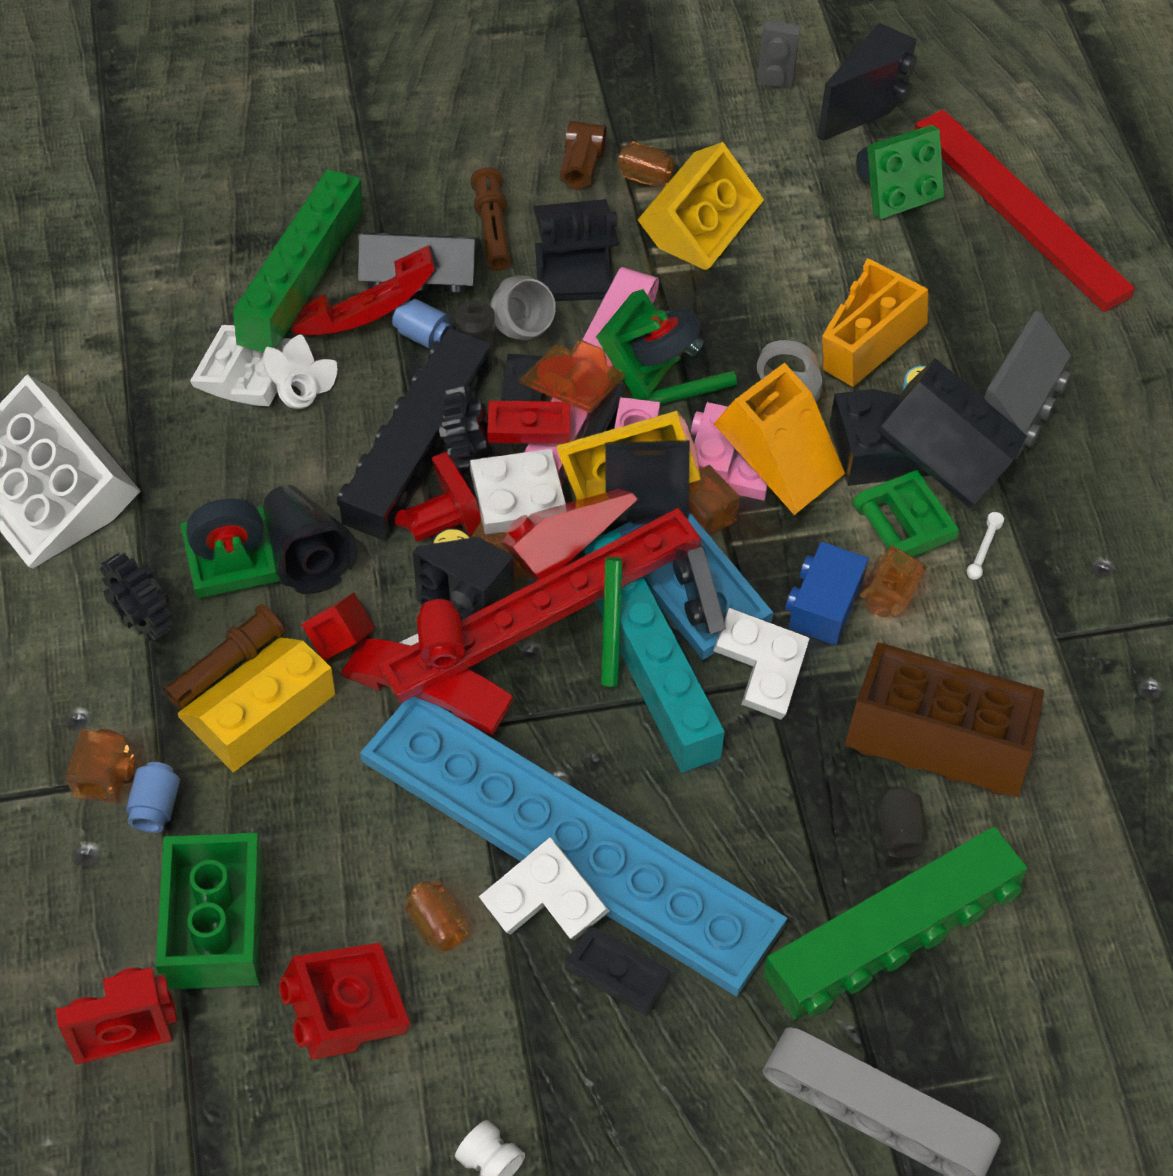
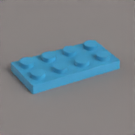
(730, 586)

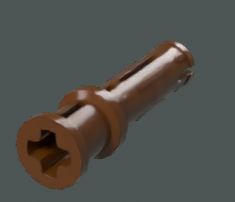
(497, 251)
(239, 645)

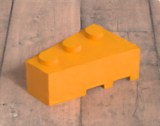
(873, 322)

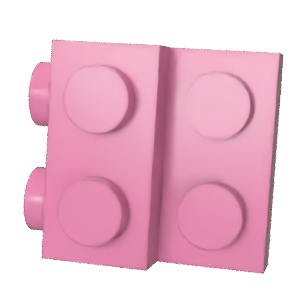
(718, 452)

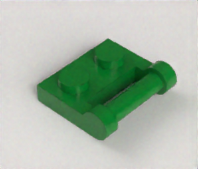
(914, 508)

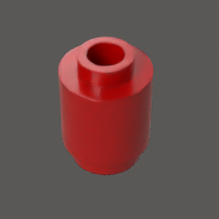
(440, 633)

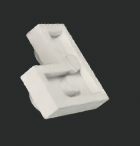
(772, 653)
(549, 881)

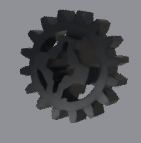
(464, 427)
(136, 596)

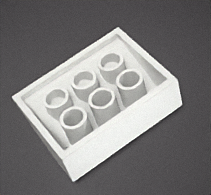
(53, 475)

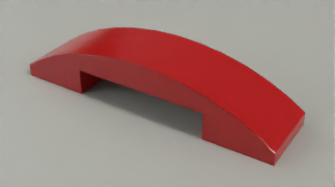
(321, 317)
(465, 693)

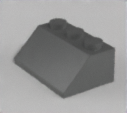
(1030, 378)

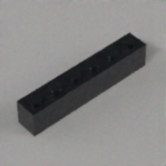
(405, 446)

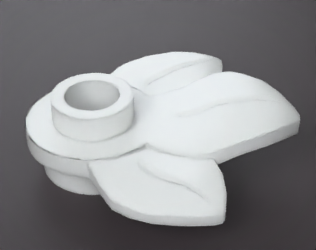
(297, 368)

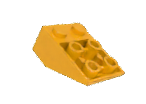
(783, 438)

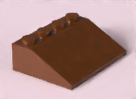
(946, 719)

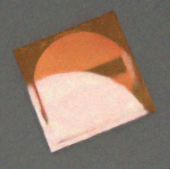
(574, 375)

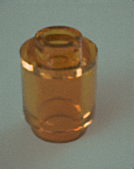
(645, 164)
(436, 916)

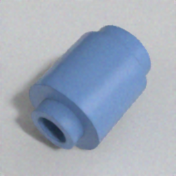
(421, 322)
(152, 797)

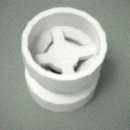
(488, 1153)

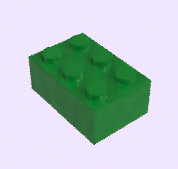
(210, 911)

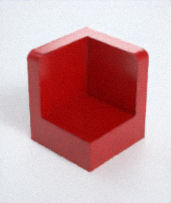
(338, 626)

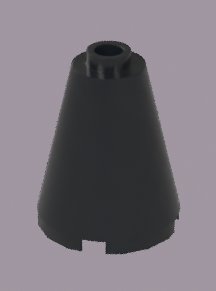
(306, 541)

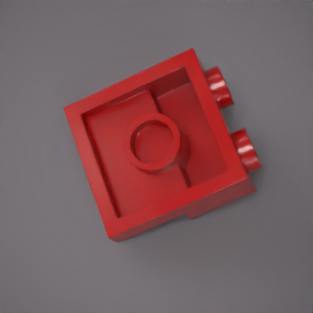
(342, 999)
(125, 1020)

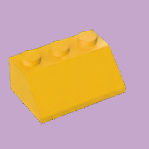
(702, 207)
(586, 456)
(260, 701)

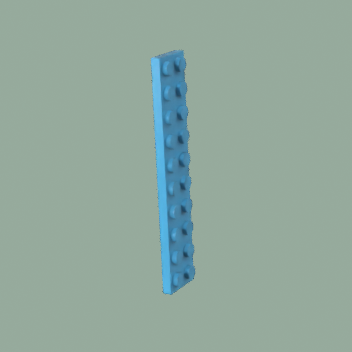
(522, 805)

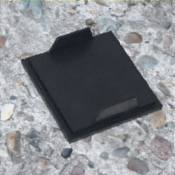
(576, 273)
(651, 471)

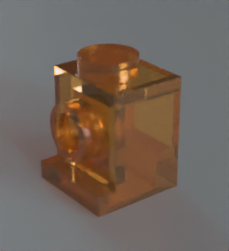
(901, 577)

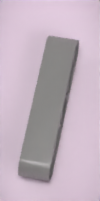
(880, 1105)

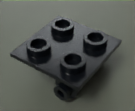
(576, 226)

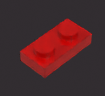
(528, 422)

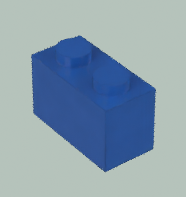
(827, 592)

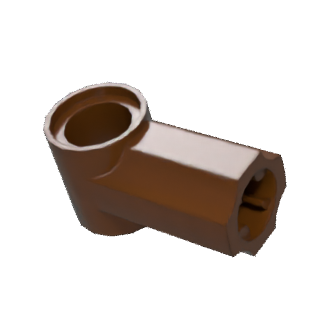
(582, 148)

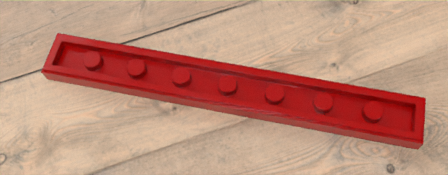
(1029, 214)
(543, 603)

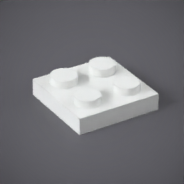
(515, 487)

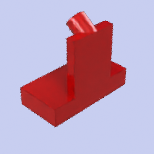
(444, 511)

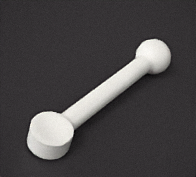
(994, 522)

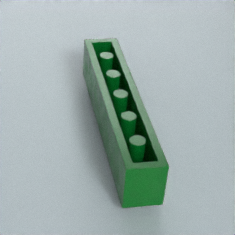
(298, 261)
(894, 923)

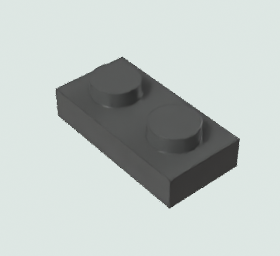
(778, 54)

